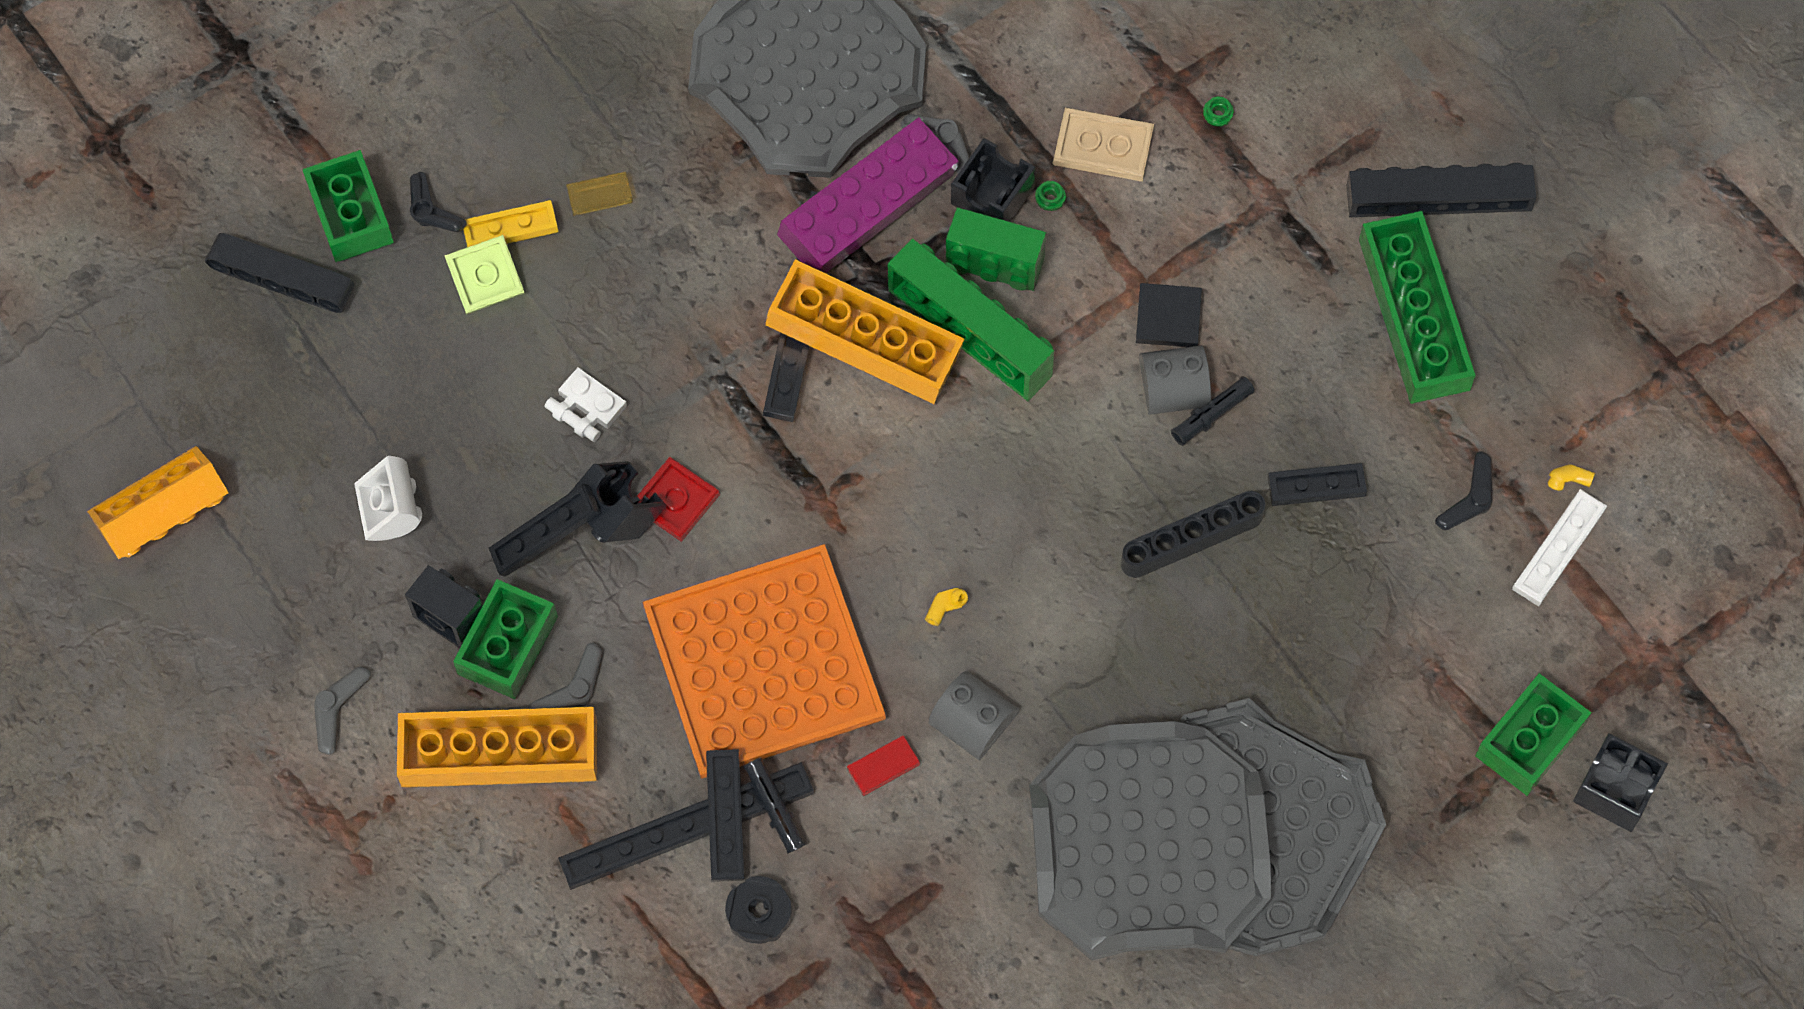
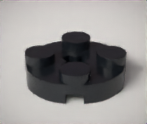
(769, 925)

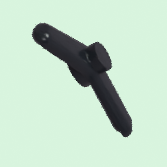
(425, 212)
(1477, 501)

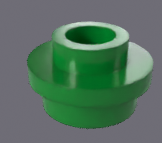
(1218, 104)
(1050, 188)

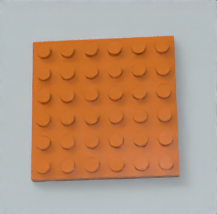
(764, 659)

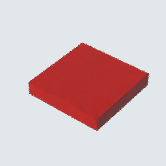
(685, 497)

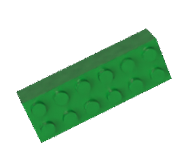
(959, 307)
(1416, 307)

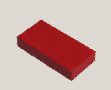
(883, 765)

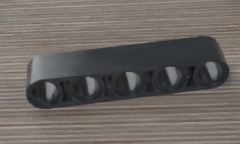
(279, 272)
(1185, 546)

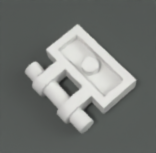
(590, 397)

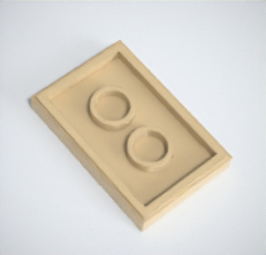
(1103, 144)

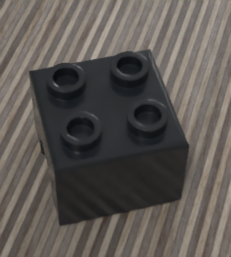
(992, 184)
(620, 514)
(1620, 782)

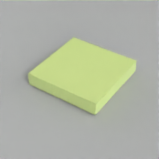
(484, 274)

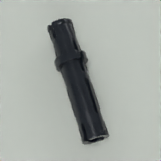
(1203, 418)
(792, 840)

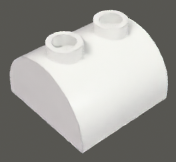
(387, 500)

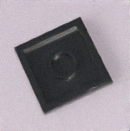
(1168, 315)

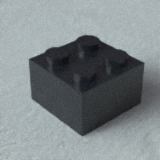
(443, 604)

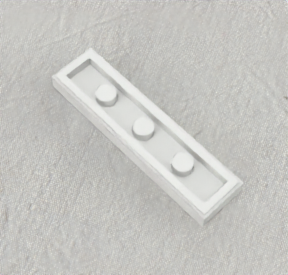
(1559, 547)

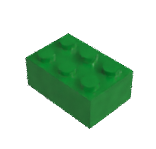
(348, 206)
(995, 249)
(505, 639)
(1533, 734)

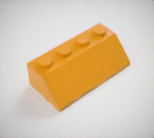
(158, 502)

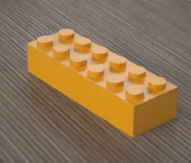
(864, 331)
(497, 747)

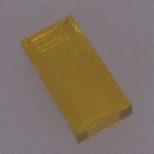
(599, 193)

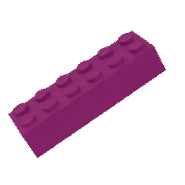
(868, 197)

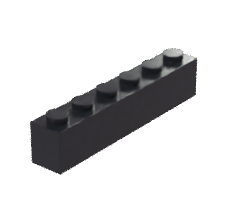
(1441, 190)

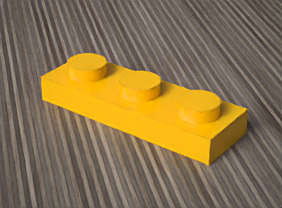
(513, 224)

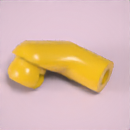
(1569, 473)
(945, 602)

